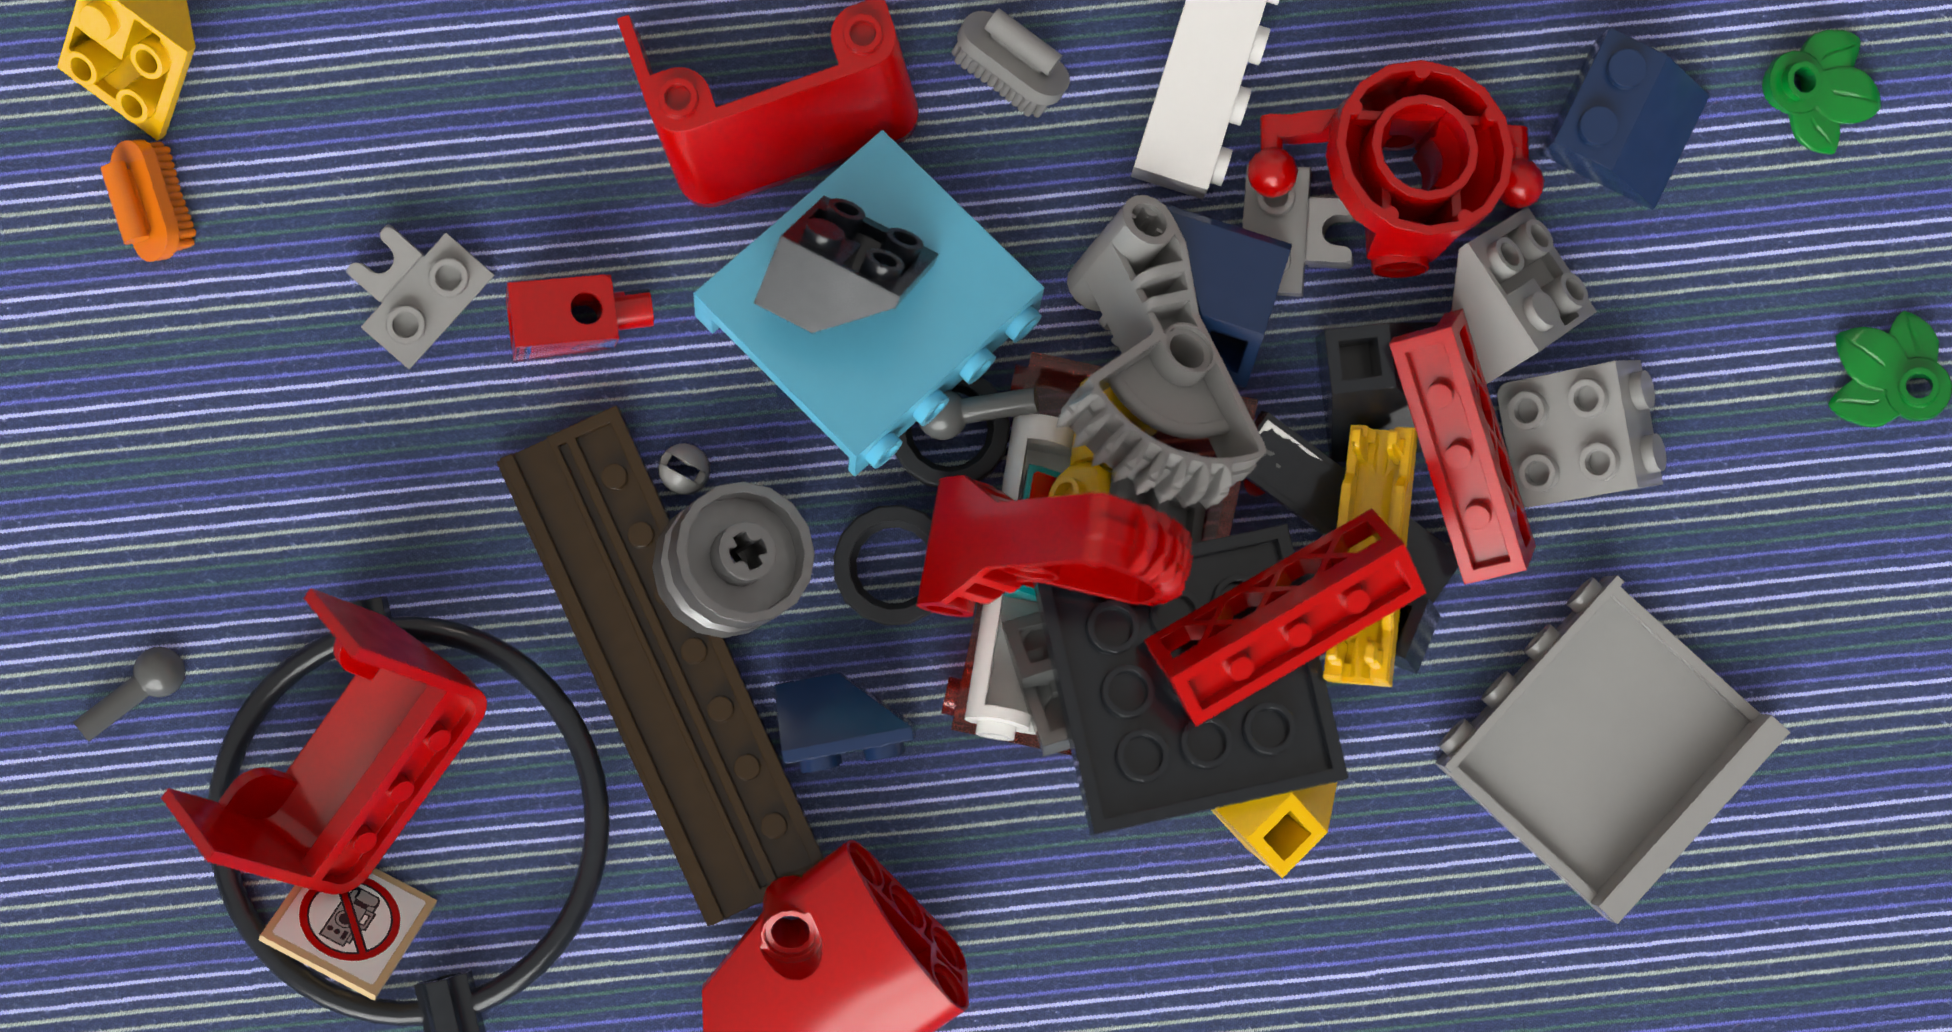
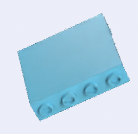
(890, 368)

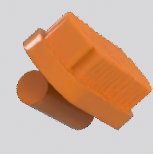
(148, 199)

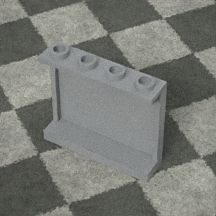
(1608, 748)

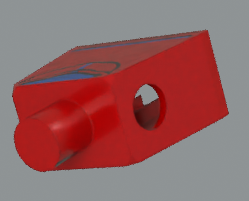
(543, 319)

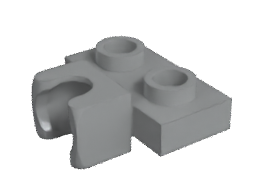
(1302, 223)
(419, 293)

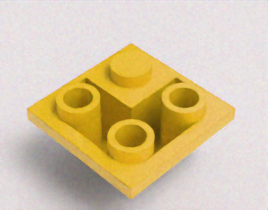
(131, 56)
(1281, 826)

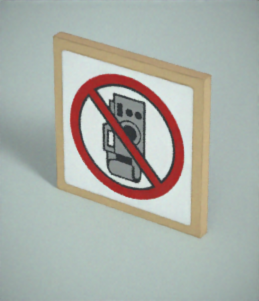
(351, 934)

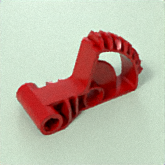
(1078, 542)

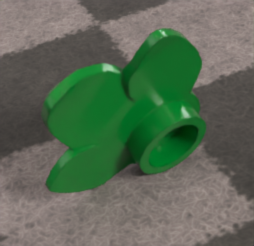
(1829, 92)
(1881, 369)

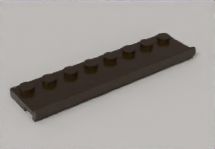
(664, 684)

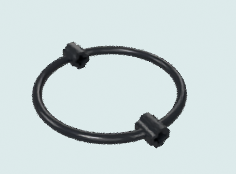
(449, 1000)

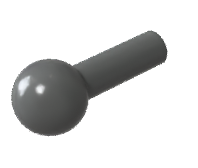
(980, 408)
(155, 674)

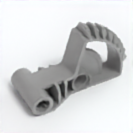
(1166, 369)

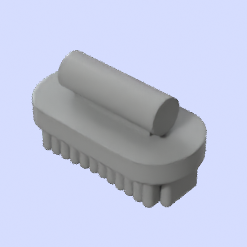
(1011, 61)

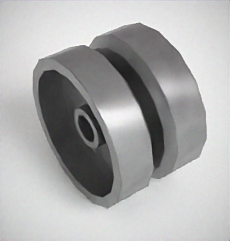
(769, 552)

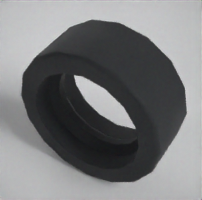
(977, 467)
(846, 562)

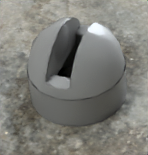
(690, 456)

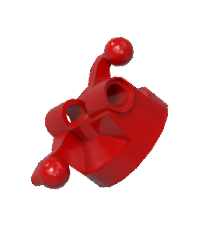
(1462, 153)

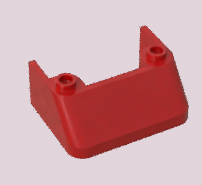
(786, 128)
(358, 772)

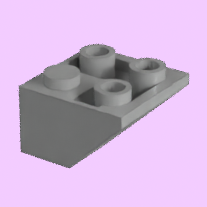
(1516, 293)

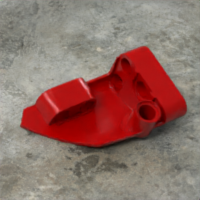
(850, 963)

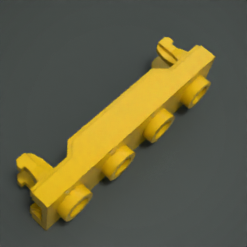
(1378, 478)

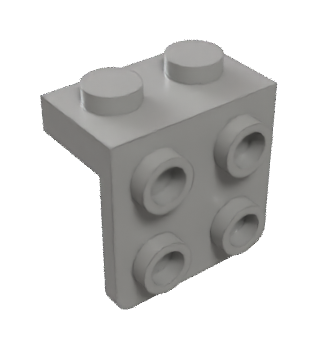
(1582, 432)

